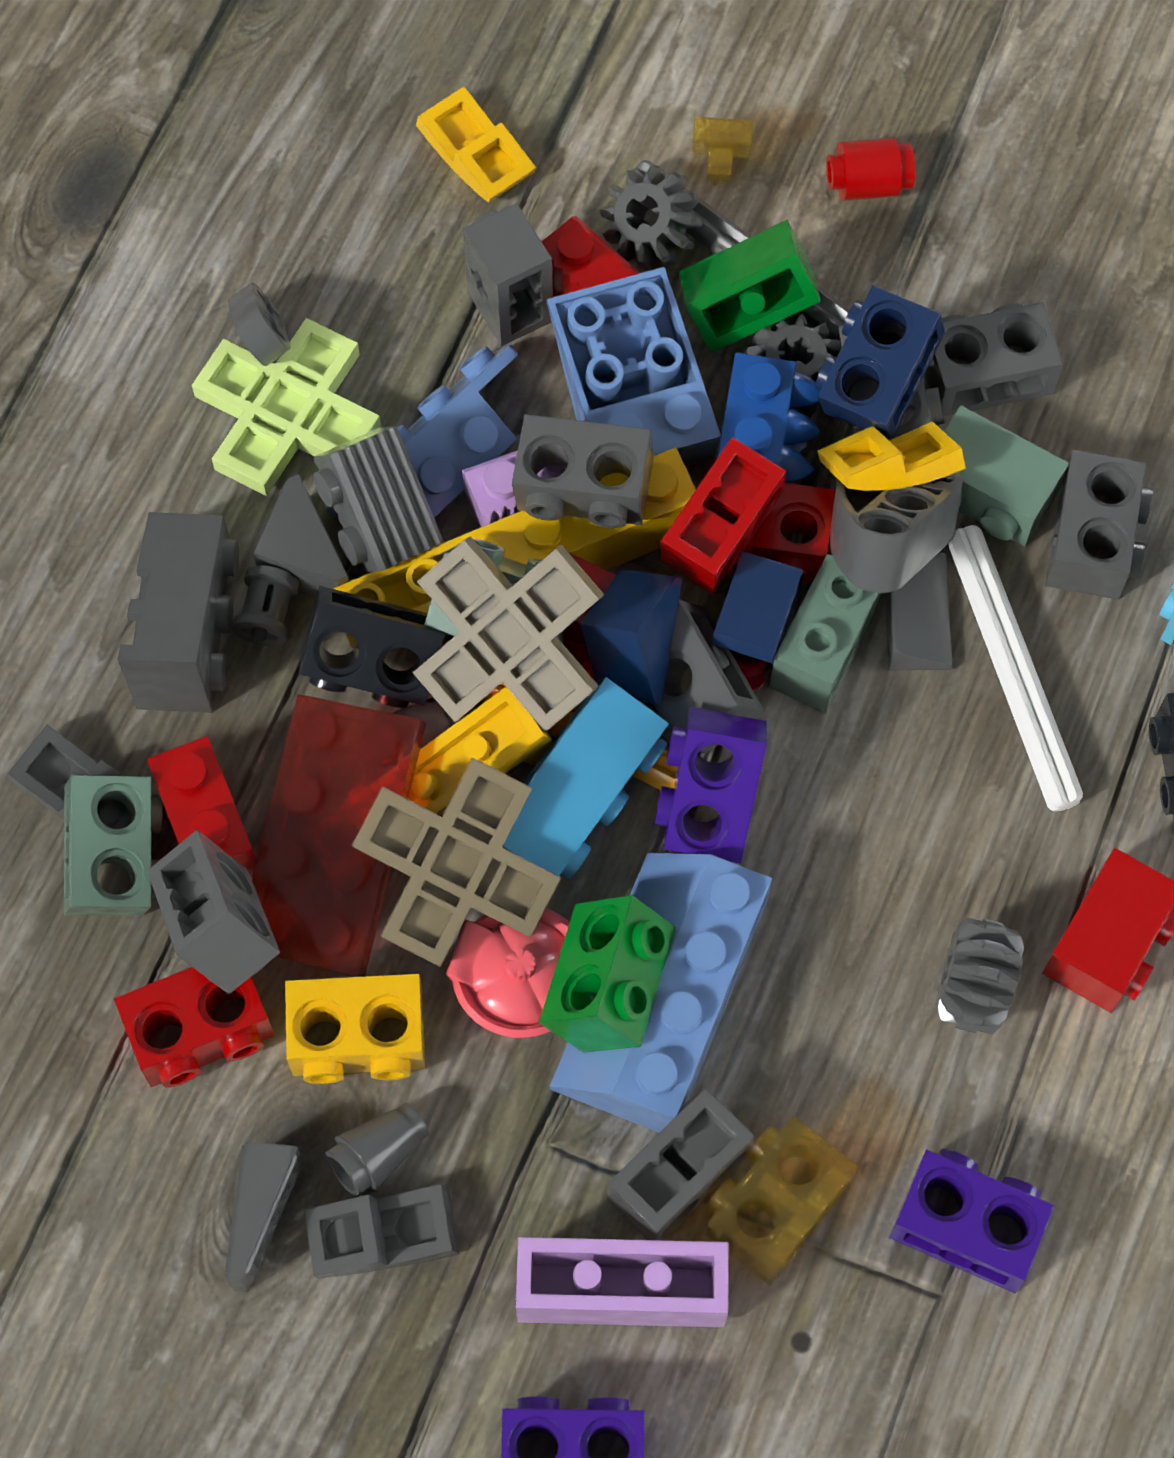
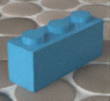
(584, 777)

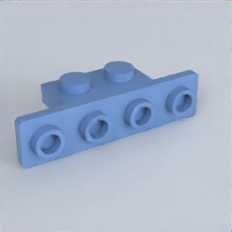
(456, 430)

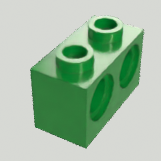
(607, 974)

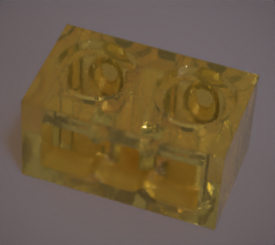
(792, 1207)

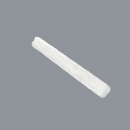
(1015, 669)

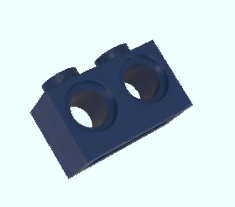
(894, 366)

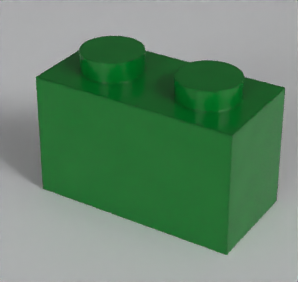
(749, 286)

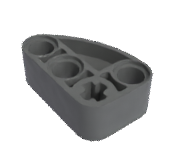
(893, 533)

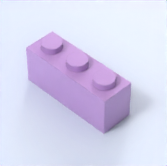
(622, 1282)

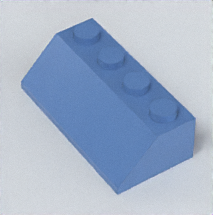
(715, 921)

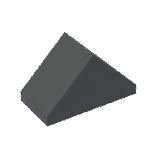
(298, 541)

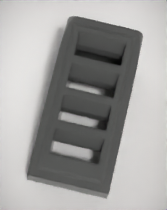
(262, 1192)

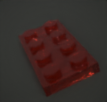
(307, 875)

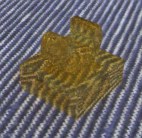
(721, 141)

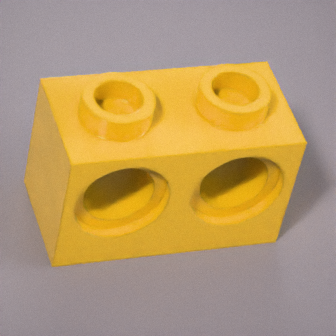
(356, 1008)

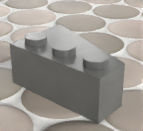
(180, 613)

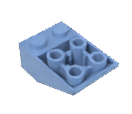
(634, 363)

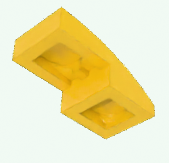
(473, 147)
(875, 464)

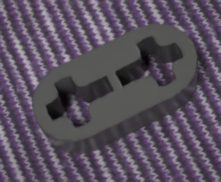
(258, 324)

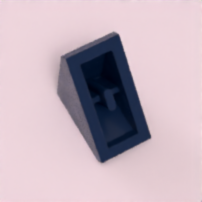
(758, 607)
(632, 632)

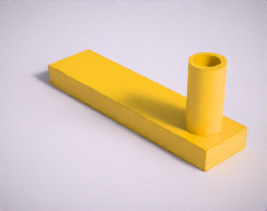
(494, 733)

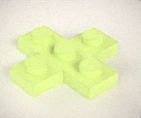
(282, 404)

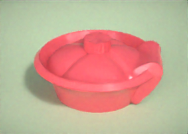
(506, 974)

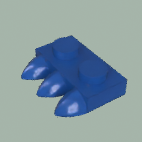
(761, 411)

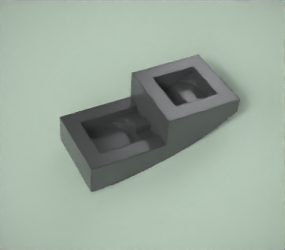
(47, 768)
(381, 1232)

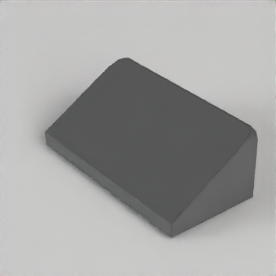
(920, 620)

